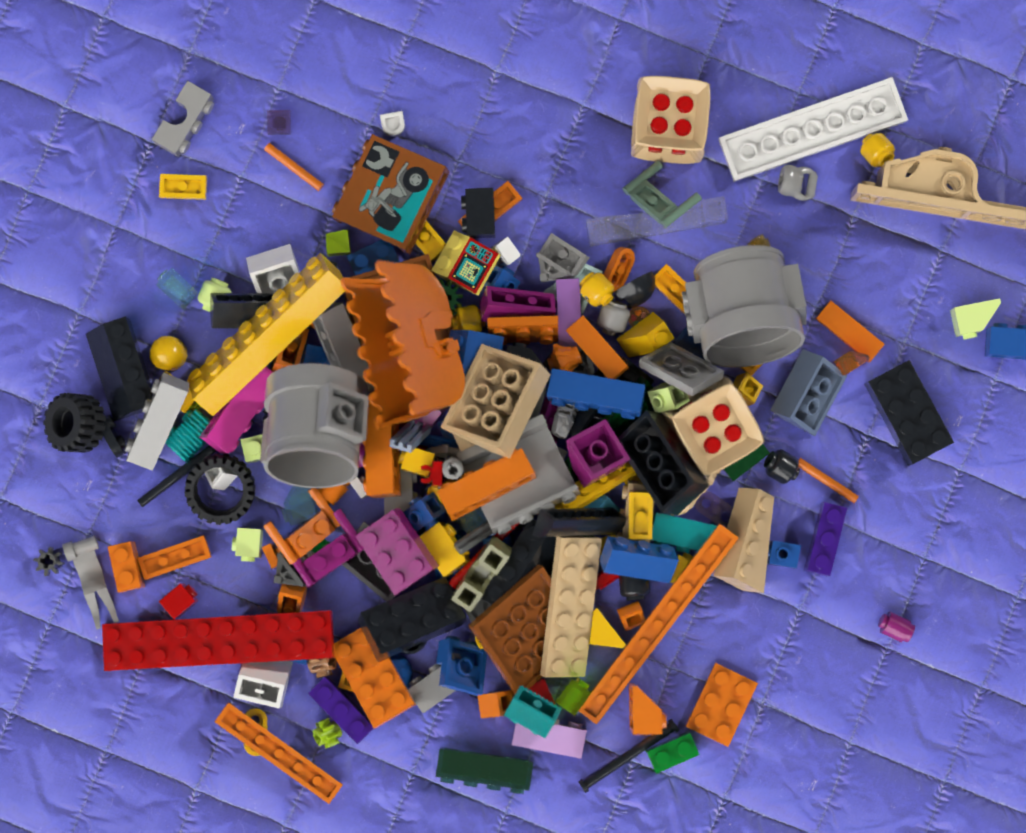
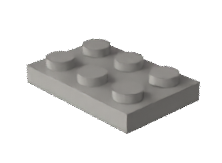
(681, 369)

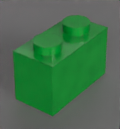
(672, 752)

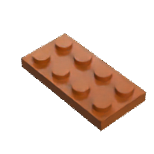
(373, 682)

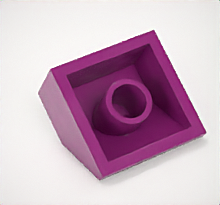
(596, 453)

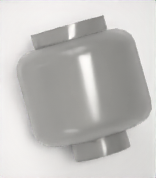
(613, 318)

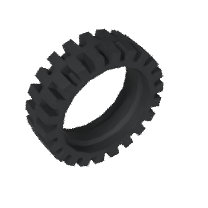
(203, 510)

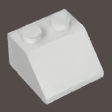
(272, 269)

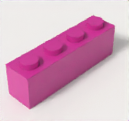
(236, 416)

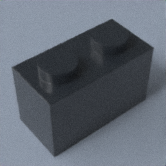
(479, 212)

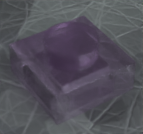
(278, 122)

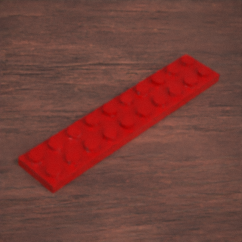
(218, 640)

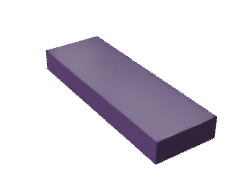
(567, 308)

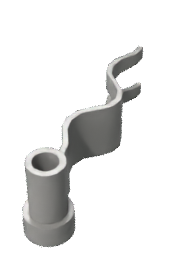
(90, 575)

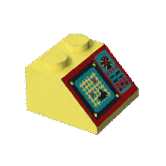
(465, 262)

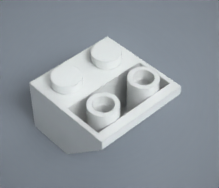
(263, 682)

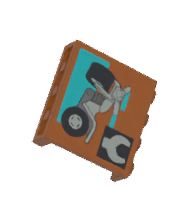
(390, 193)

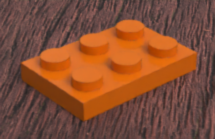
(525, 329)
(721, 704)

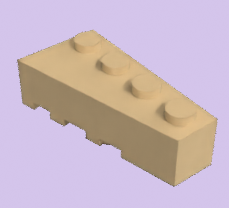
(747, 559)

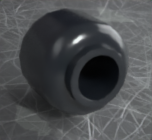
(781, 466)
(633, 588)

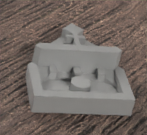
(559, 260)

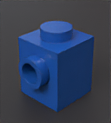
(783, 554)

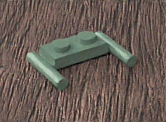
(654, 201)

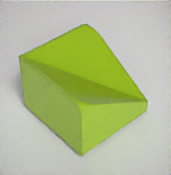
(338, 243)

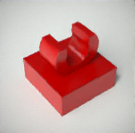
(435, 474)

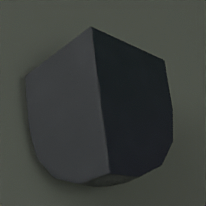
(638, 290)

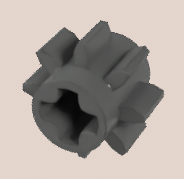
(44, 566)

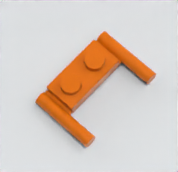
(308, 534)

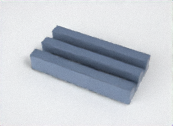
(406, 435)

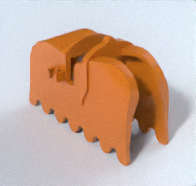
(398, 328)

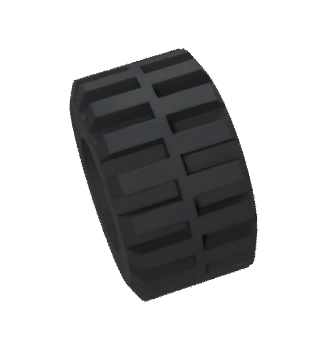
(74, 422)

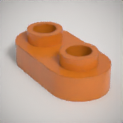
(619, 266)

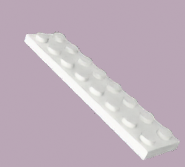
(813, 129)

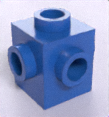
(502, 278)
(424, 511)

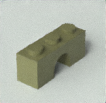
(481, 572)

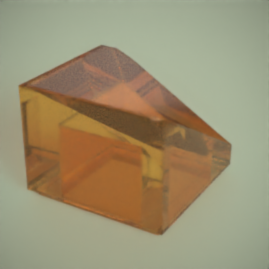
(850, 361)

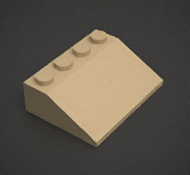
(496, 400)

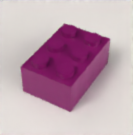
(397, 551)

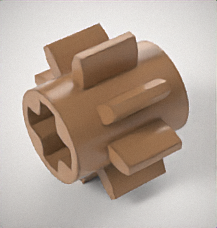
(322, 667)

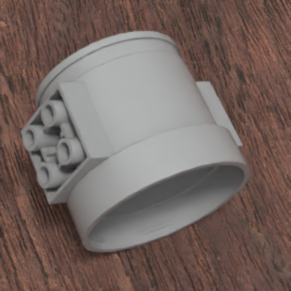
(745, 306)
(314, 425)

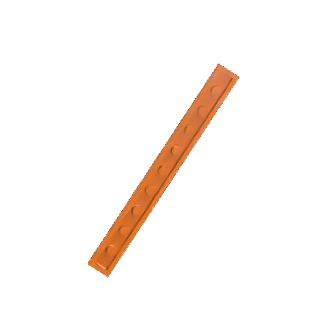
(658, 623)

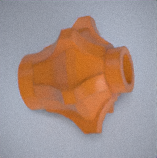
(564, 358)

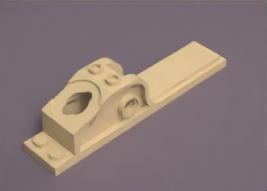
(928, 193)

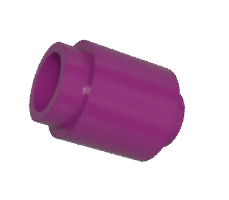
(896, 627)

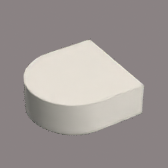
(393, 123)

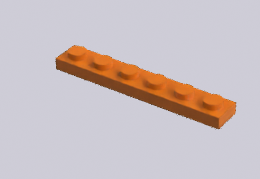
(278, 753)

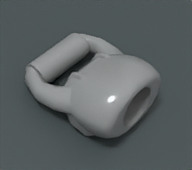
(791, 182)

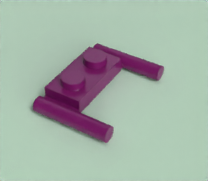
(331, 555)

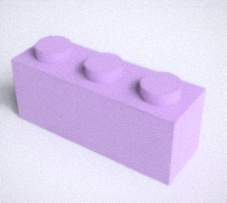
(560, 740)

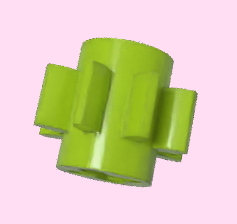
(327, 733)

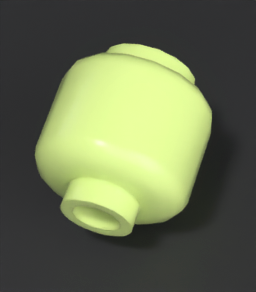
(211, 286)

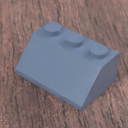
(808, 392)

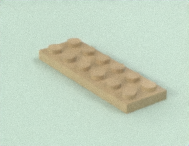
(570, 606)

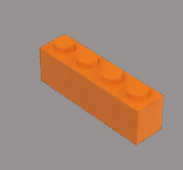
(380, 459)
(486, 484)

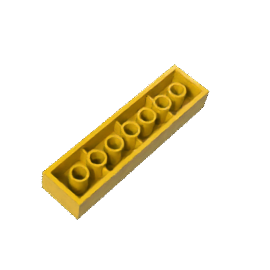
(266, 334)

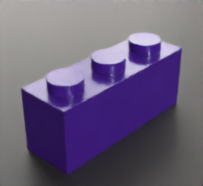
(825, 539)
(341, 709)

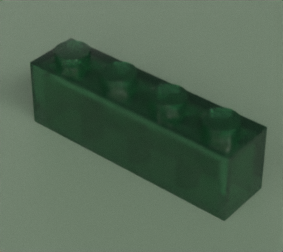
(484, 769)

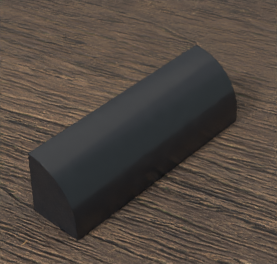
(233, 309)
(578, 522)

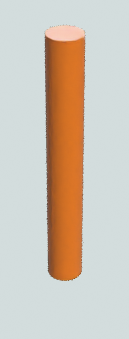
(294, 167)
(828, 481)

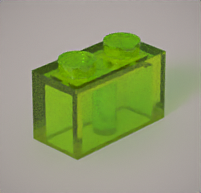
(573, 695)

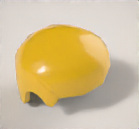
(168, 353)

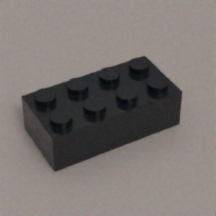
(909, 413)
(662, 463)
(411, 619)

